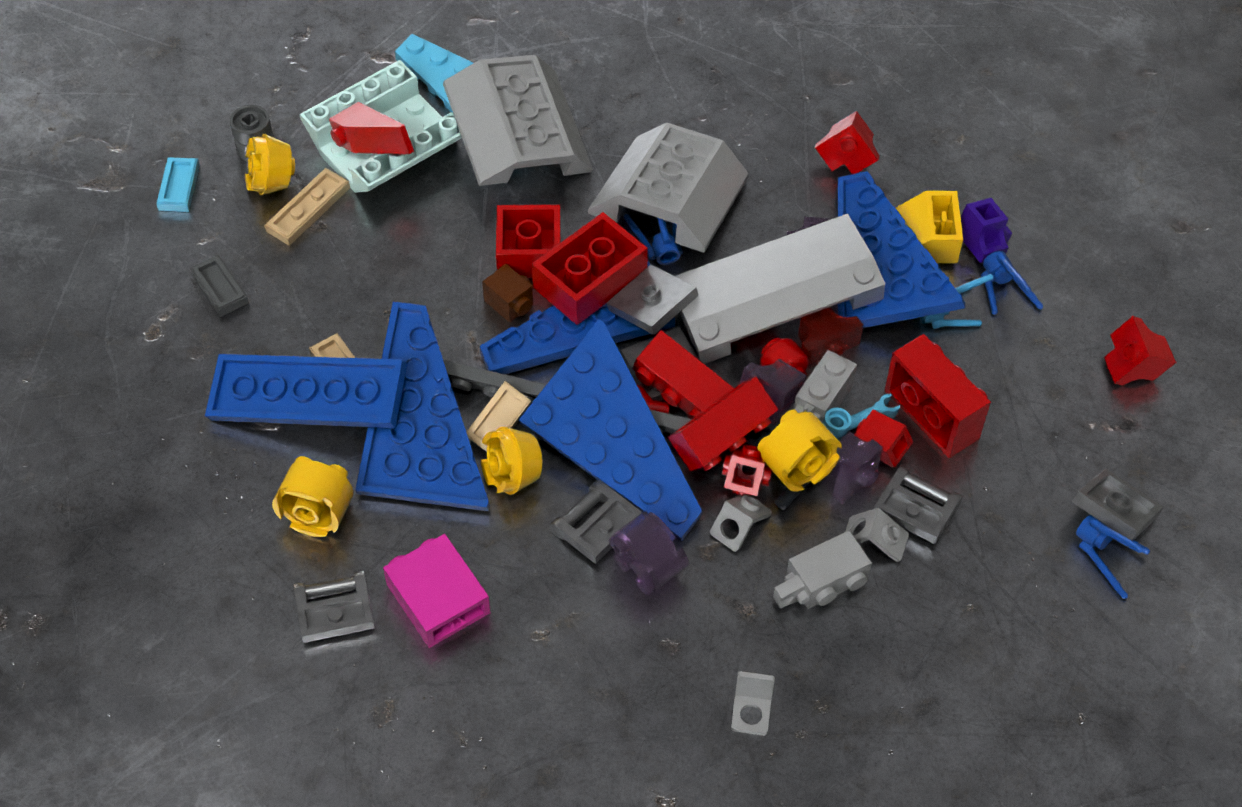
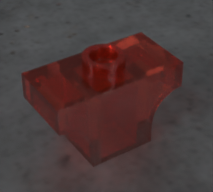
(828, 331)

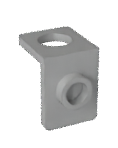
(745, 512)
(881, 531)
(752, 691)

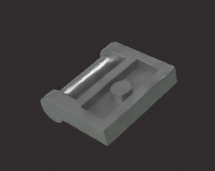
(914, 511)
(594, 533)
(333, 615)

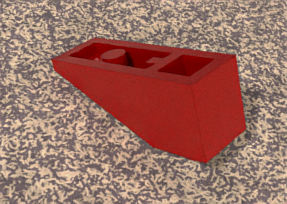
(369, 131)

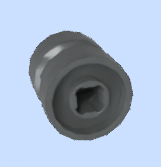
(247, 123)

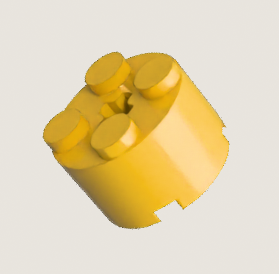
(800, 450)
(313, 497)

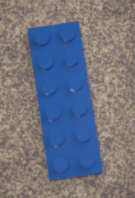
(307, 390)

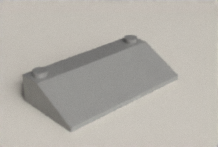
(779, 285)

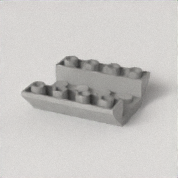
(514, 118)
(676, 179)

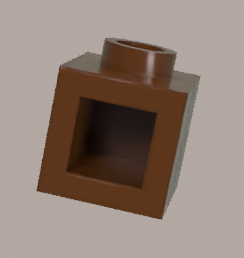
(508, 293)

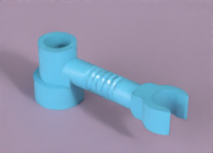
(841, 422)

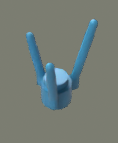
(938, 319)

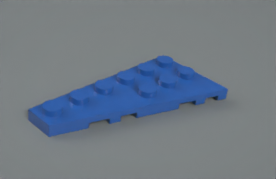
(551, 337)

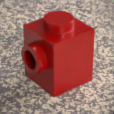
(888, 433)

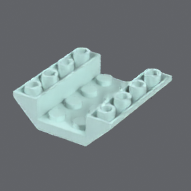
(396, 95)

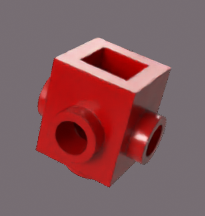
(739, 479)

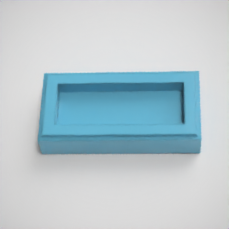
(178, 184)

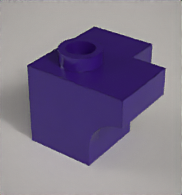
(984, 228)

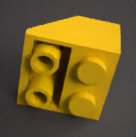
(936, 223)

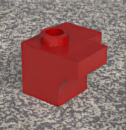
(848, 144)
(1138, 353)

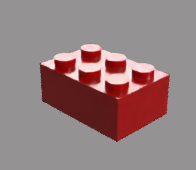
(589, 267)
(937, 395)

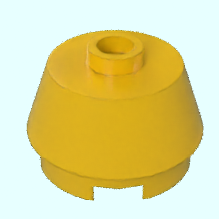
(268, 164)
(511, 460)

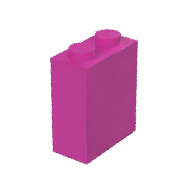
(436, 590)

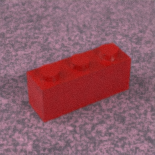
(679, 376)
(724, 425)

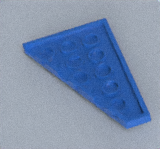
(910, 273)
(606, 428)
(429, 448)

